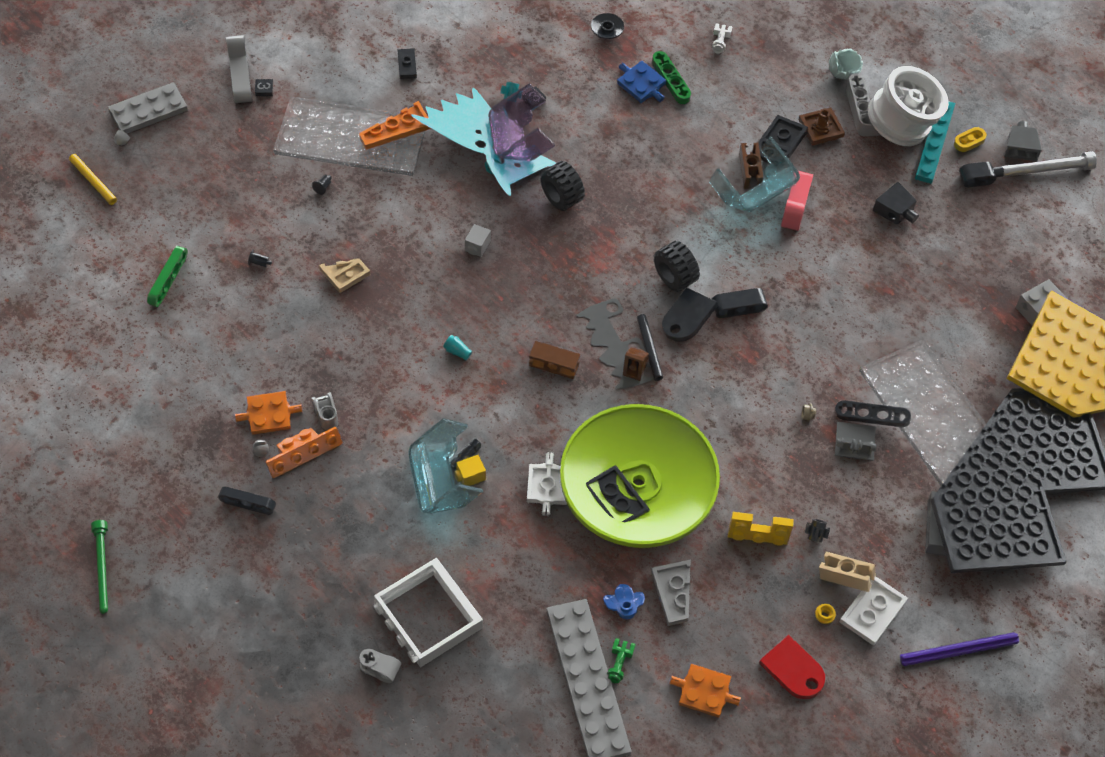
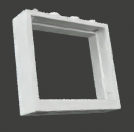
(410, 581)

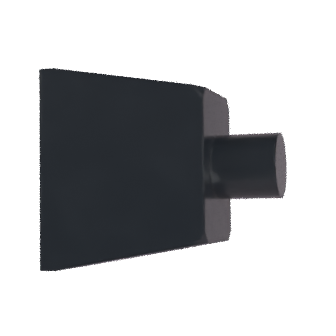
(896, 205)

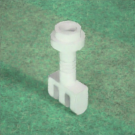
(719, 46)

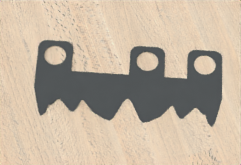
(607, 336)

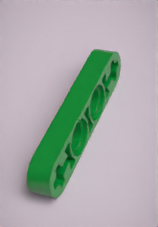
(674, 76)
(167, 276)

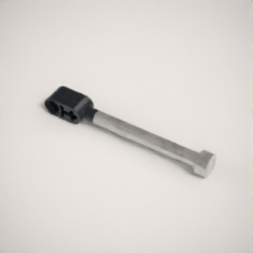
(984, 174)

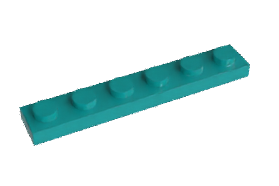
(933, 147)

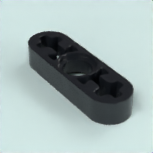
(247, 500)

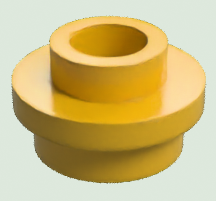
(825, 608)

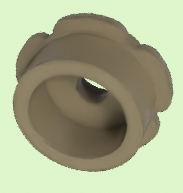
(808, 412)

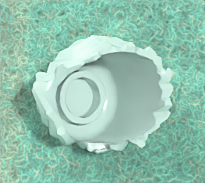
(845, 63)

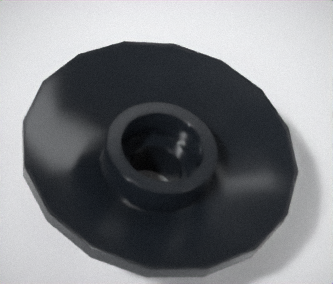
(607, 26)

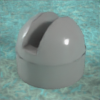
(121, 138)
(260, 448)

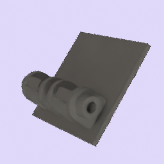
(855, 441)

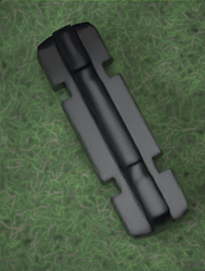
(466, 452)

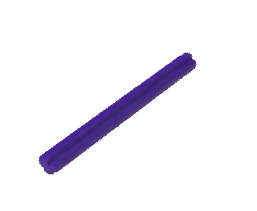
(959, 649)

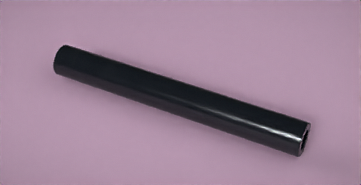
(650, 348)

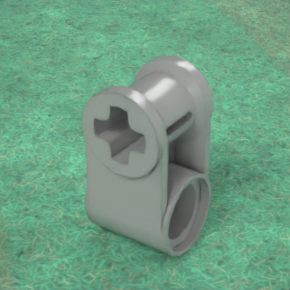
(325, 408)
(382, 667)

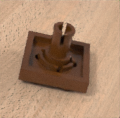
(820, 122)

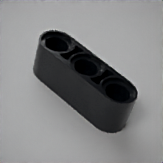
(740, 303)

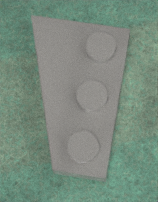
(673, 590)

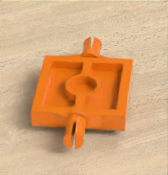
(268, 412)
(705, 690)

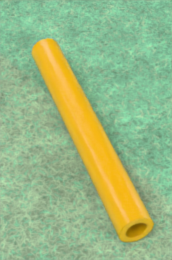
(90, 176)

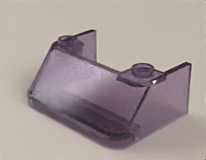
(507, 125)

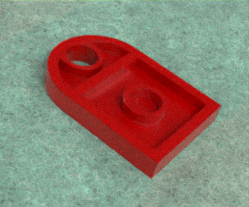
(793, 668)

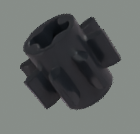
(817, 530)

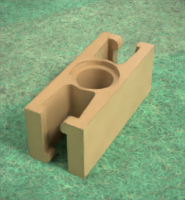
(847, 571)

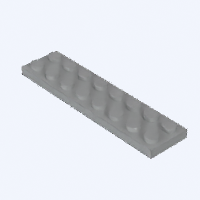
(588, 680)

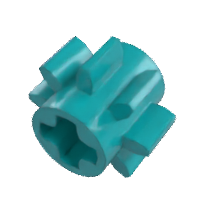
(509, 89)

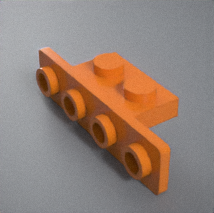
(302, 449)

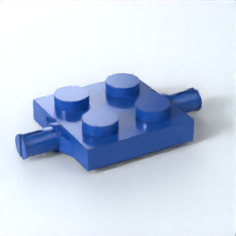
(641, 82)

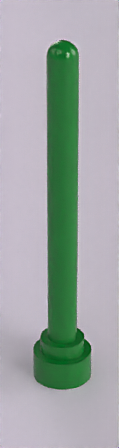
(99, 530)

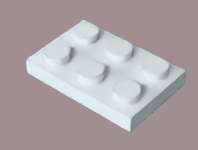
(873, 611)

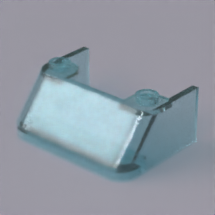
(779, 175)
(433, 472)

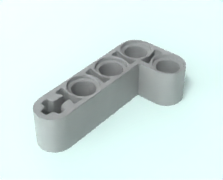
(239, 69)
(859, 102)

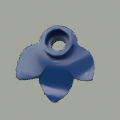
(624, 601)

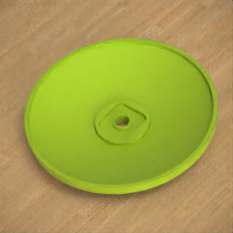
(646, 445)

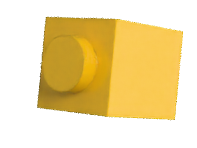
(470, 471)

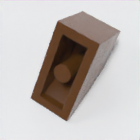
(635, 363)

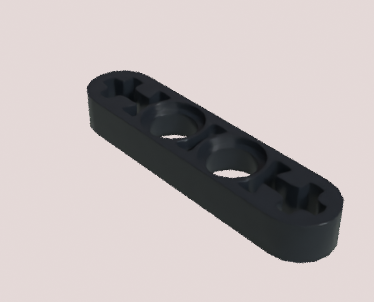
(873, 410)

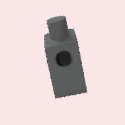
(1023, 142)

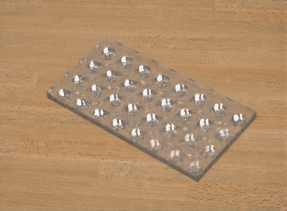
(331, 135)
(941, 414)

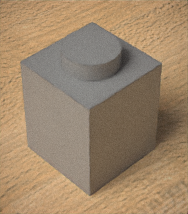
(477, 240)

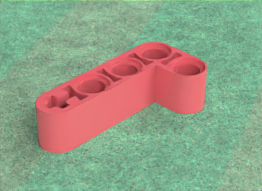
(796, 202)

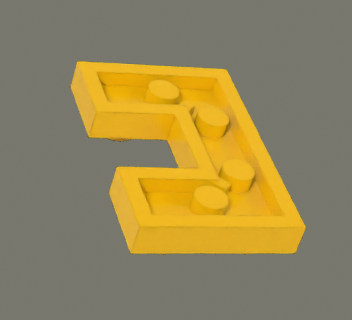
(742, 528)

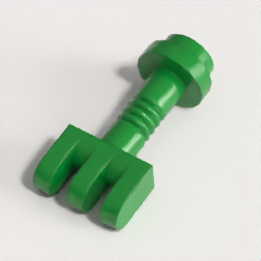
(615, 673)

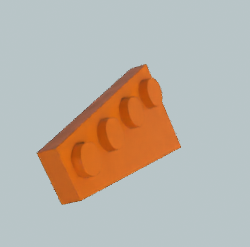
(394, 128)

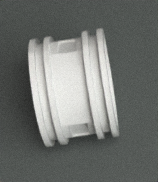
(907, 106)

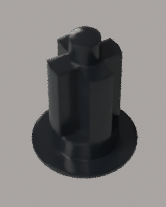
(321, 185)
(258, 259)

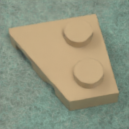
(345, 274)

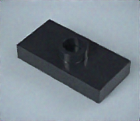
(407, 63)

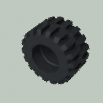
(562, 185)
(676, 266)

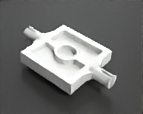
(545, 484)

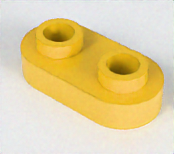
(968, 141)

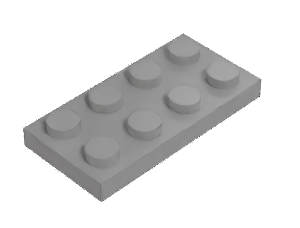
(148, 108)

